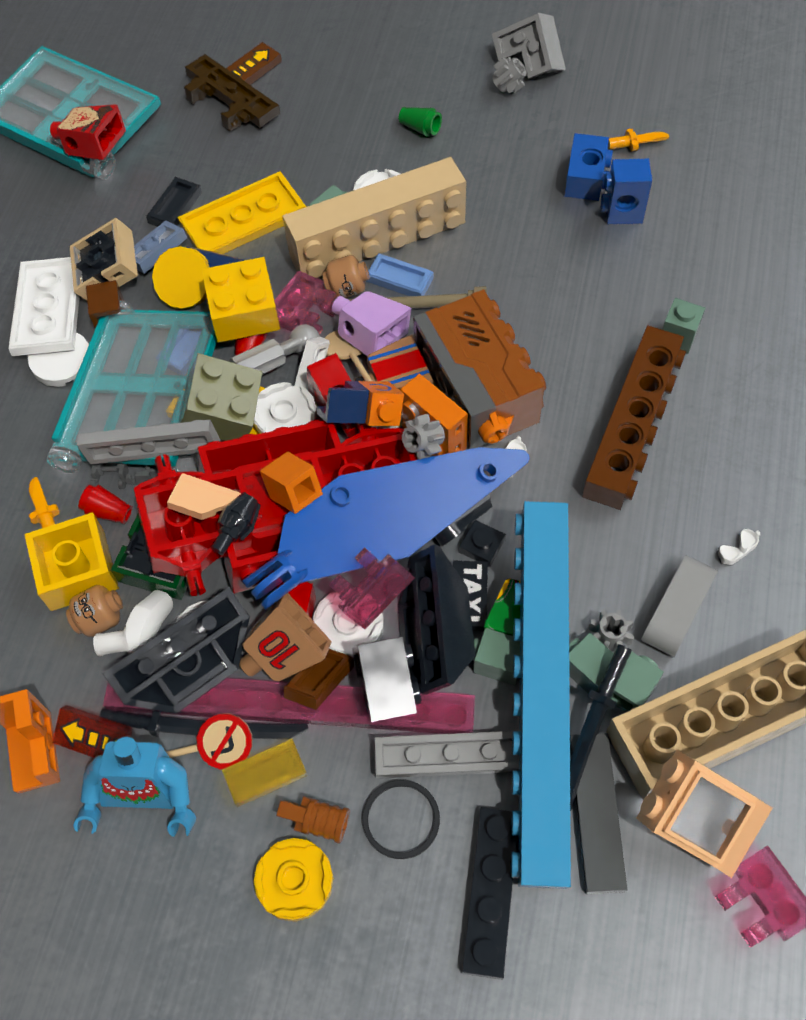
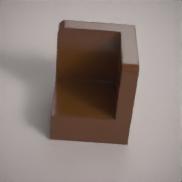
(103, 300)

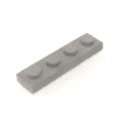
(146, 441)
(445, 754)

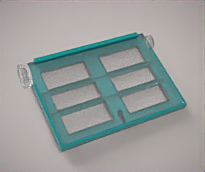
(47, 91)
(131, 378)

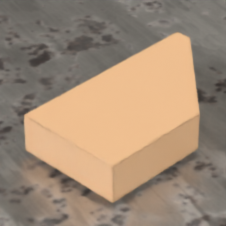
(199, 497)

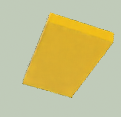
(241, 215)

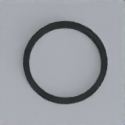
(401, 783)

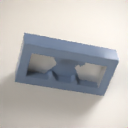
(157, 242)

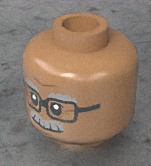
(346, 276)
(94, 610)

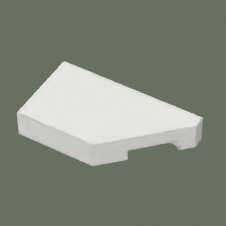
(314, 350)

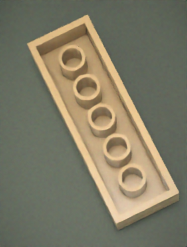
(377, 217)
(716, 713)

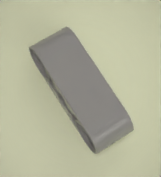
(679, 605)

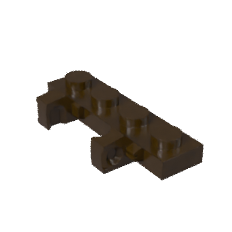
(243, 99)

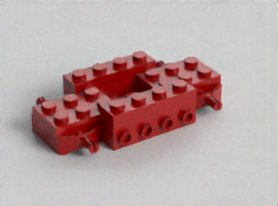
(183, 543)

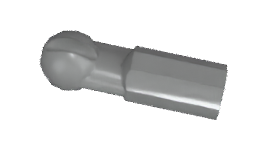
(273, 354)

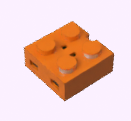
(424, 398)

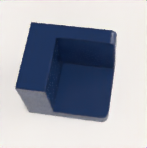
(345, 404)

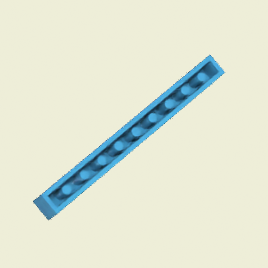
(543, 699)

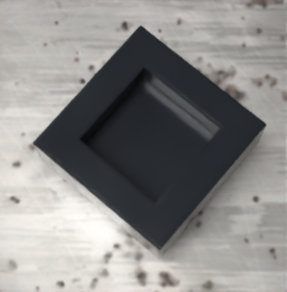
(482, 543)

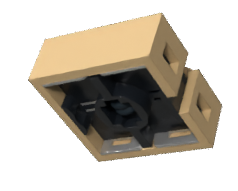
(103, 257)

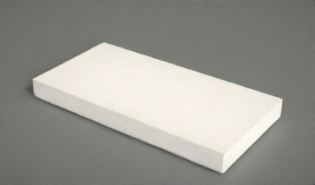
(44, 308)

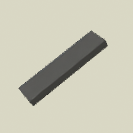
(599, 821)

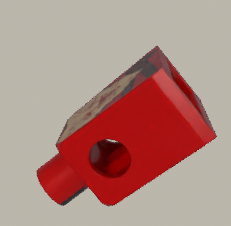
(89, 131)

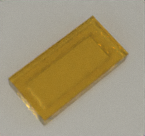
(264, 773)

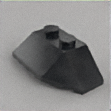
(436, 621)
(184, 658)

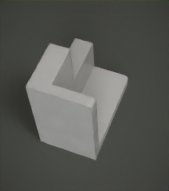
(535, 40)

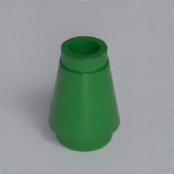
(423, 120)

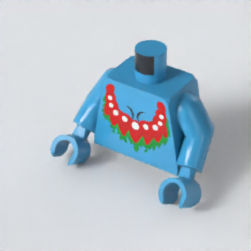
(135, 777)

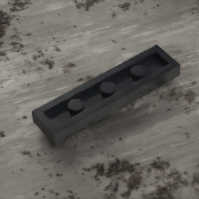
(490, 896)

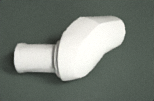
(140, 627)

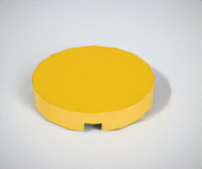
(180, 278)
(293, 879)

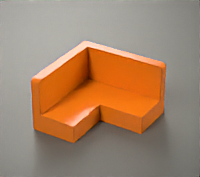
(29, 741)

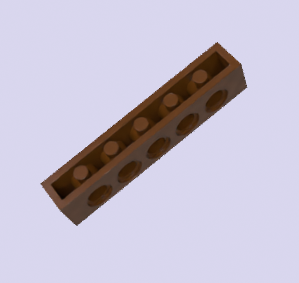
(604, 483)

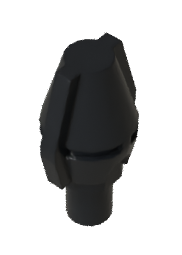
(236, 521)

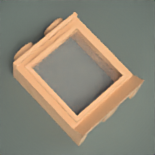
(703, 813)

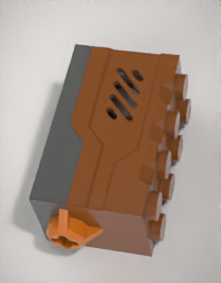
(480, 367)

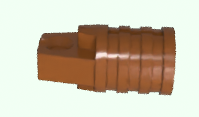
(316, 818)

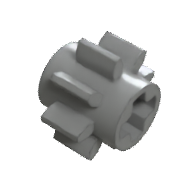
(509, 75)
(423, 436)
(615, 624)

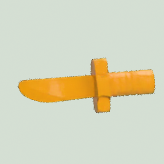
(632, 140)
(44, 513)

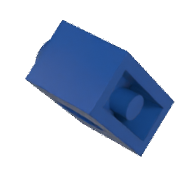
(587, 166)
(627, 191)

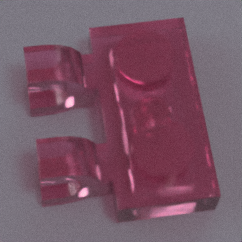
(298, 298)
(375, 592)
(773, 892)

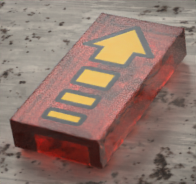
(86, 731)

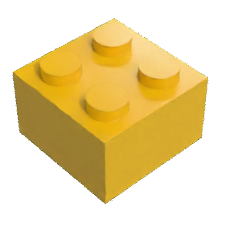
(240, 299)
(69, 559)

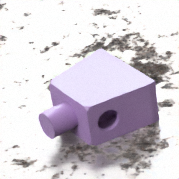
(371, 321)

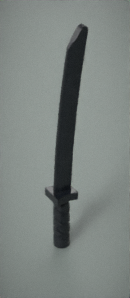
(595, 716)
(158, 723)

